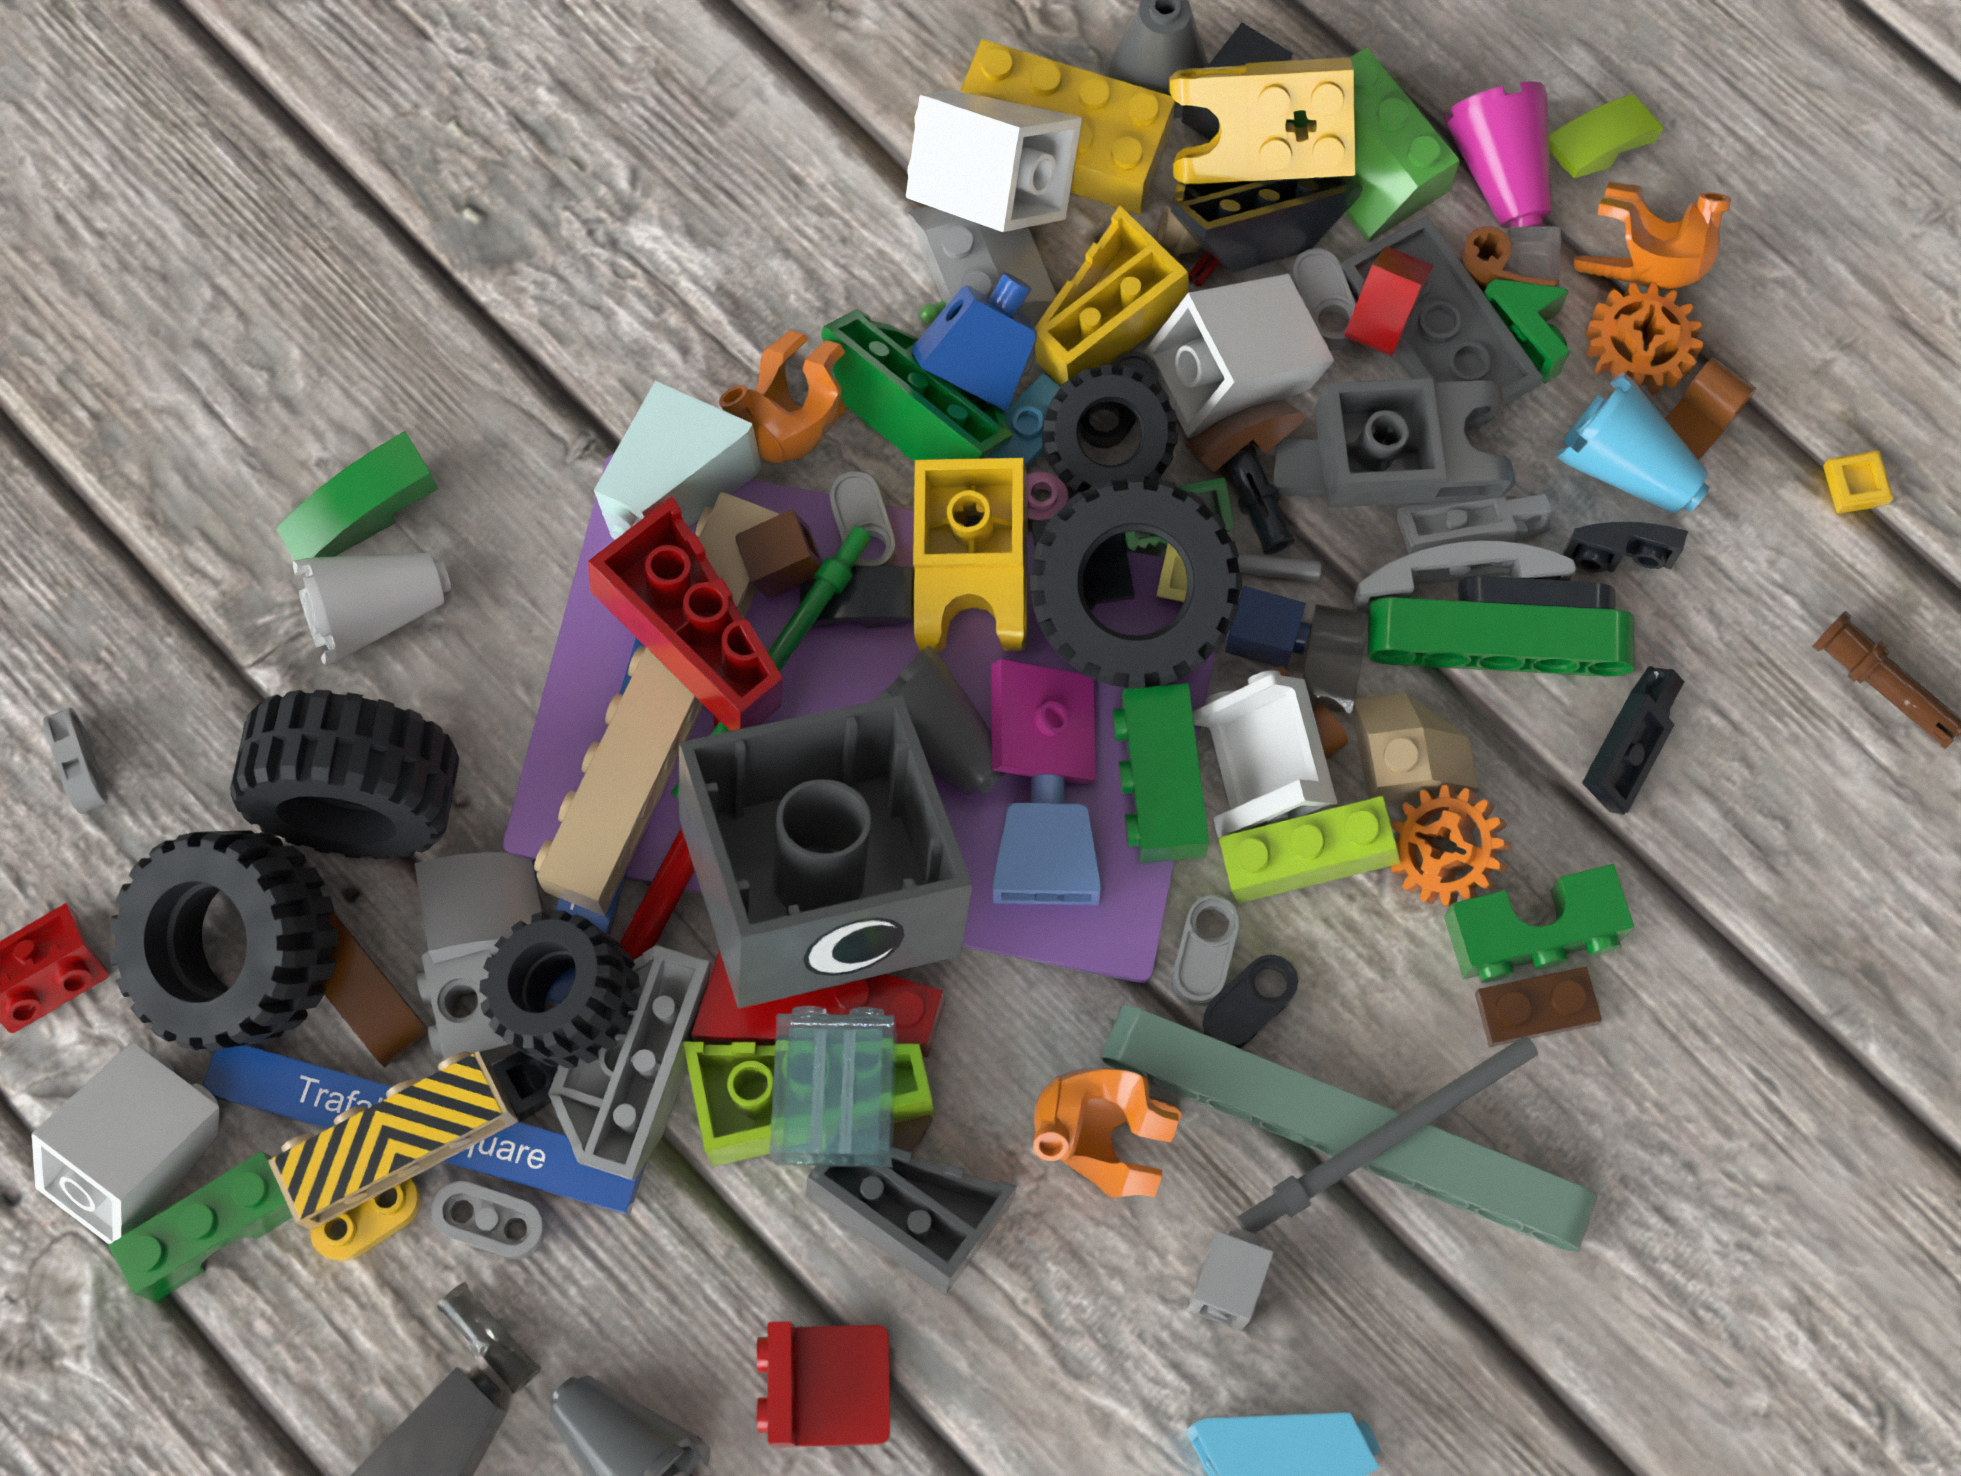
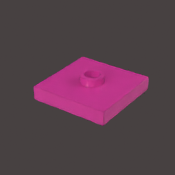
(1042, 722)

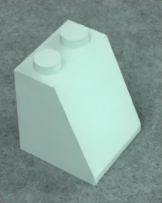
(677, 451)

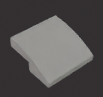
(474, 901)

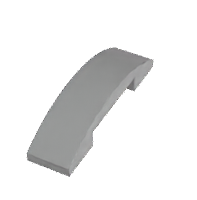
(1459, 562)

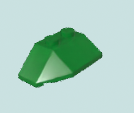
(905, 402)

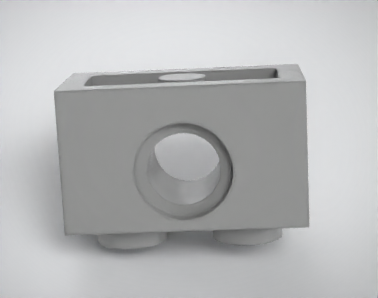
(441, 987)
(1231, 1278)

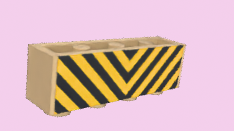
(392, 1139)

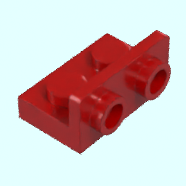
(45, 968)

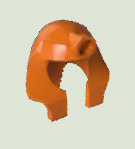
(1659, 250)
(779, 425)
(1078, 1119)

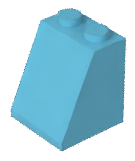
(1285, 1445)

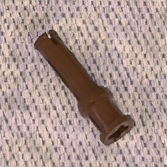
(1870, 663)

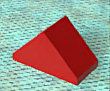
(1388, 300)

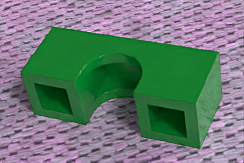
(1493, 939)
(176, 1242)

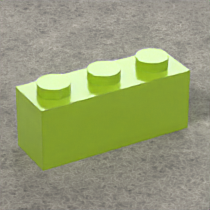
(1309, 850)

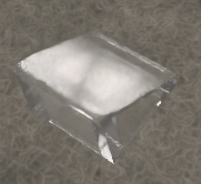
(1535, 252)

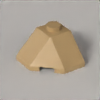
(1410, 749)

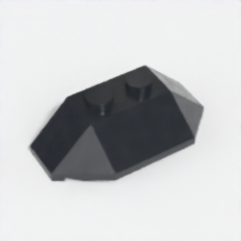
(1262, 219)

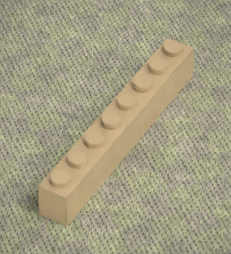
(640, 744)

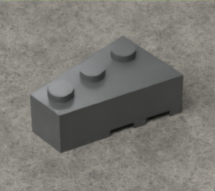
(915, 1211)

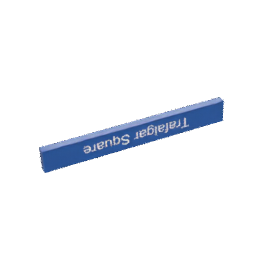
(320, 1094)

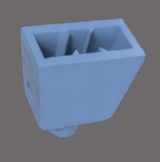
(1047, 850)

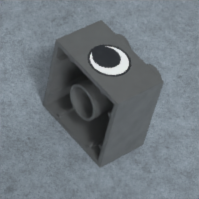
(822, 850)

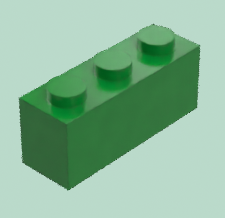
(1161, 773)

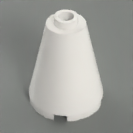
(367, 597)

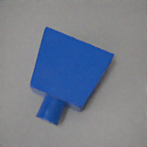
(981, 341)

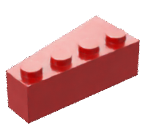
(686, 616)
(913, 1005)

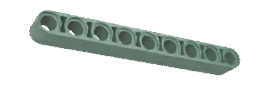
(1335, 1119)

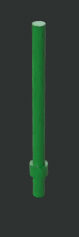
(831, 578)

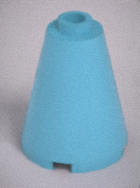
(1635, 450)

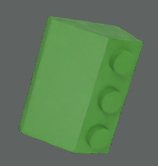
(1396, 151)

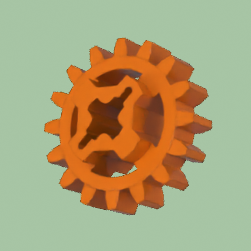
(1665, 334)
(1454, 825)

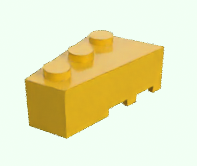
(1111, 303)

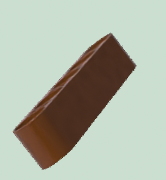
(370, 1000)

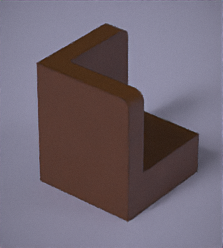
(779, 553)

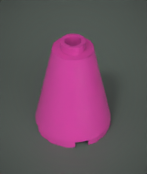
(1507, 151)

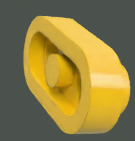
(368, 1224)

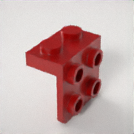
(824, 1385)

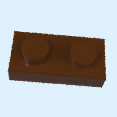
(1538, 1006)

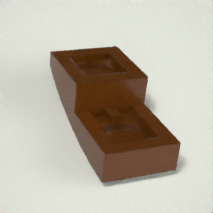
(1261, 425)

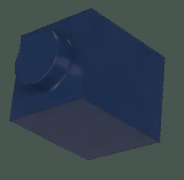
(1268, 628)

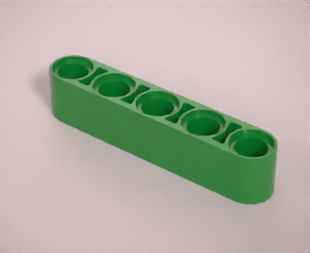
(1501, 637)

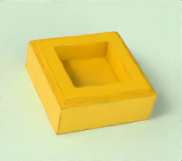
(1858, 482)

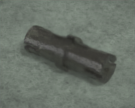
(489, 1338)

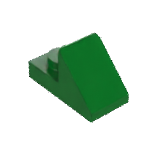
(1525, 312)

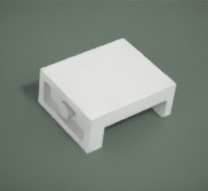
(1267, 752)

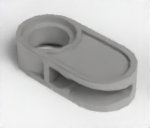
(1324, 290)
(858, 502)
(75, 760)
(1204, 961)

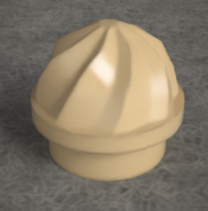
(1173, 235)

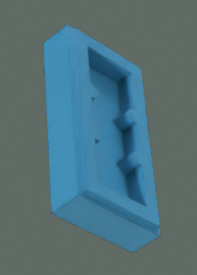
(1026, 422)

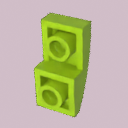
(1599, 135)

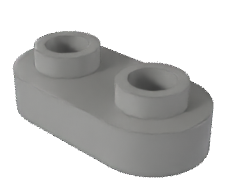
(490, 1219)

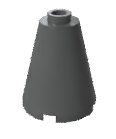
(1157, 45)
(946, 723)
(620, 1436)

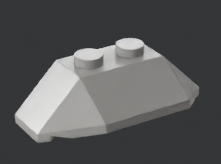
(977, 256)
(624, 1098)

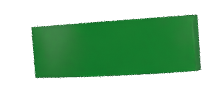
(358, 501)

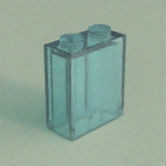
(834, 1088)

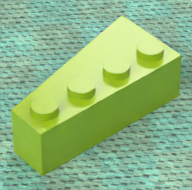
(736, 1095)

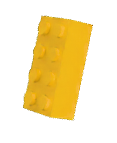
(1120, 125)

